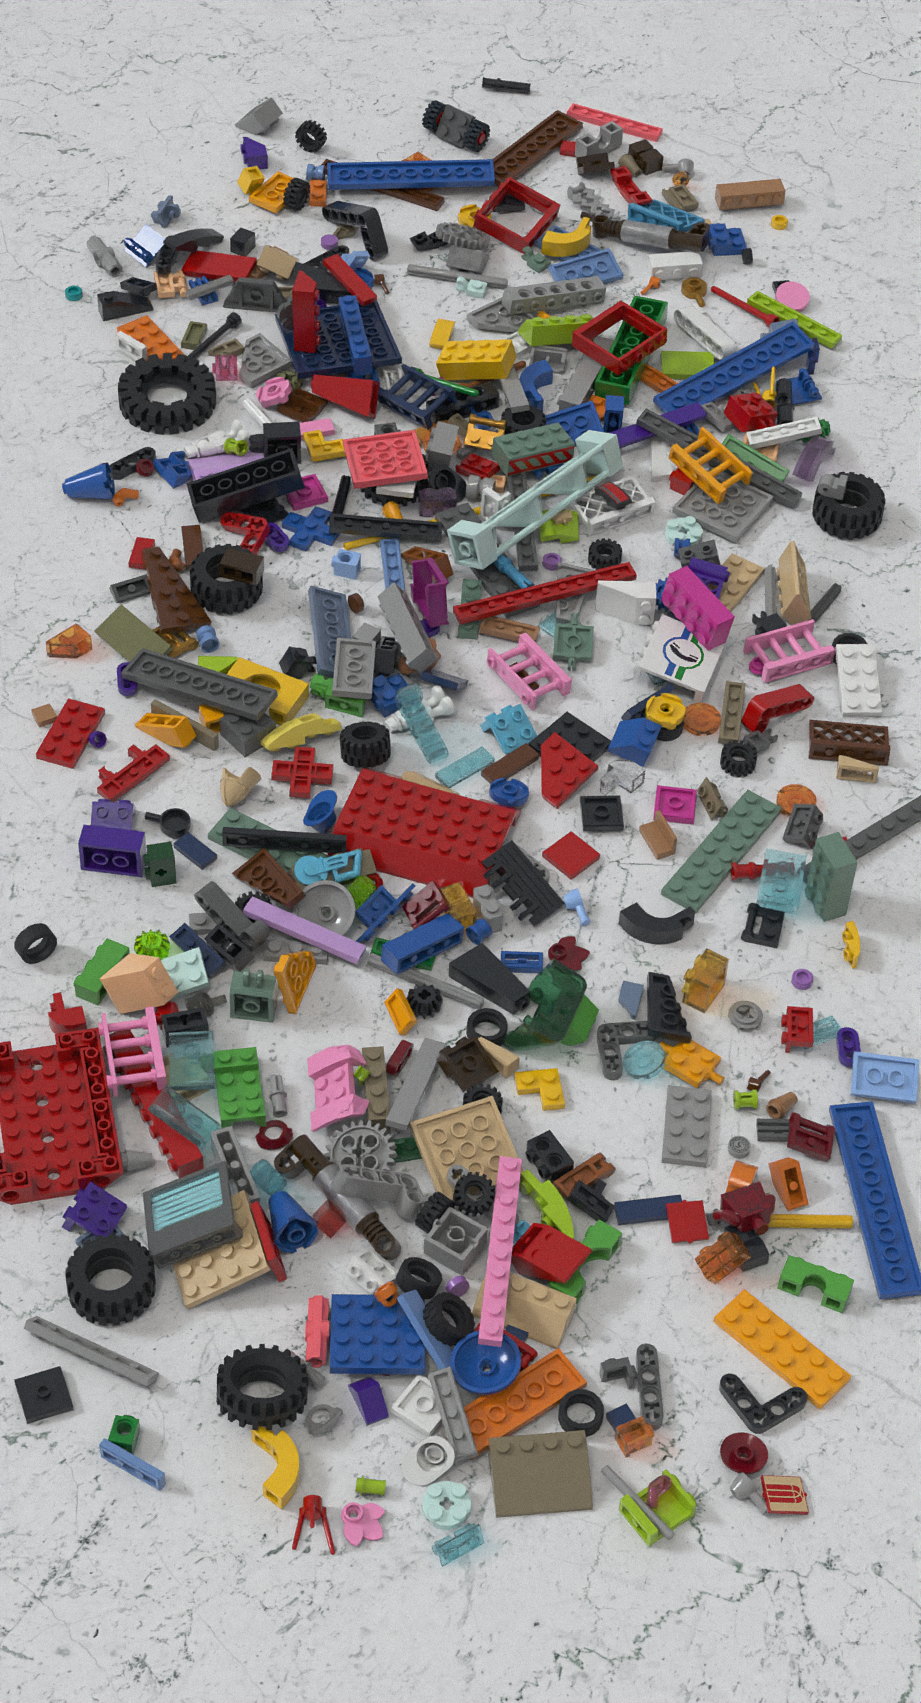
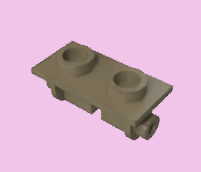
(711, 799)

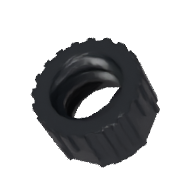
(747, 256)

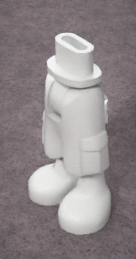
(215, 441)
(436, 706)

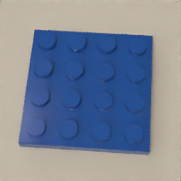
(373, 1338)

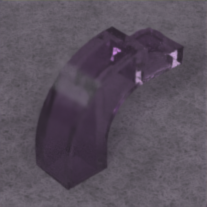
(812, 457)

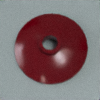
(747, 1446)

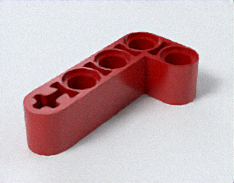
(775, 704)

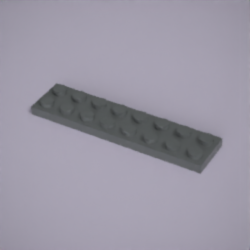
(492, 580)
(200, 684)

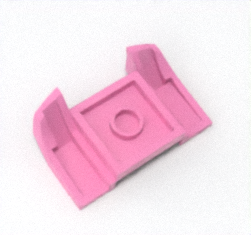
(335, 1085)

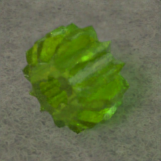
(361, 889)
(152, 944)

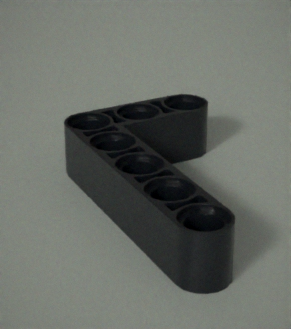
(366, 219)

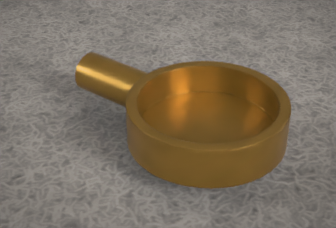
(694, 289)

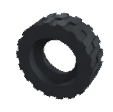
(440, 1327)

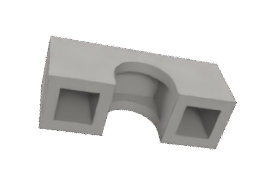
(607, 140)

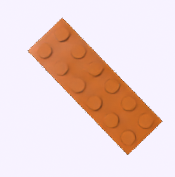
(526, 1399)

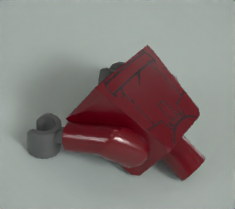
(745, 1209)

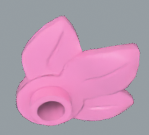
(364, 1525)

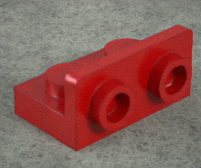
(798, 1027)

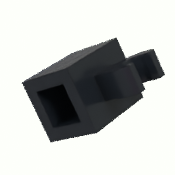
(767, 623)
(297, 662)

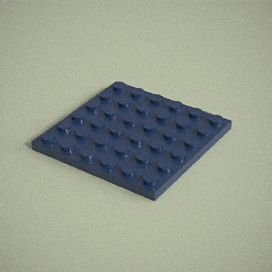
(333, 352)

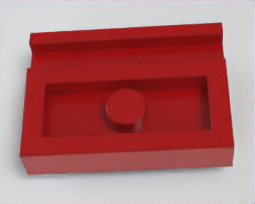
(477, 466)

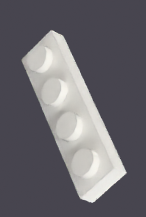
(784, 432)

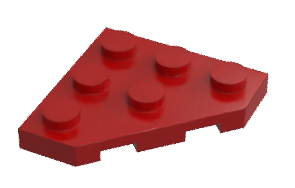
(563, 770)

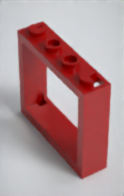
(523, 193)
(620, 311)

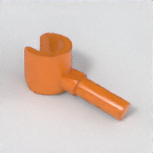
(653, 282)

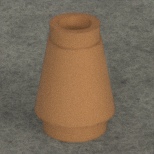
(781, 1105)

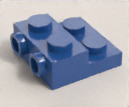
(726, 241)
(385, 692)

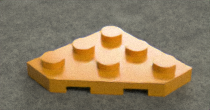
(293, 977)

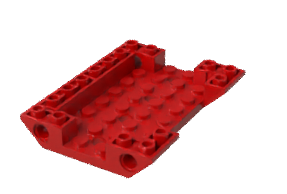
(76, 1117)

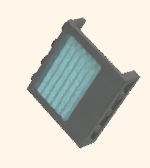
(190, 1215)

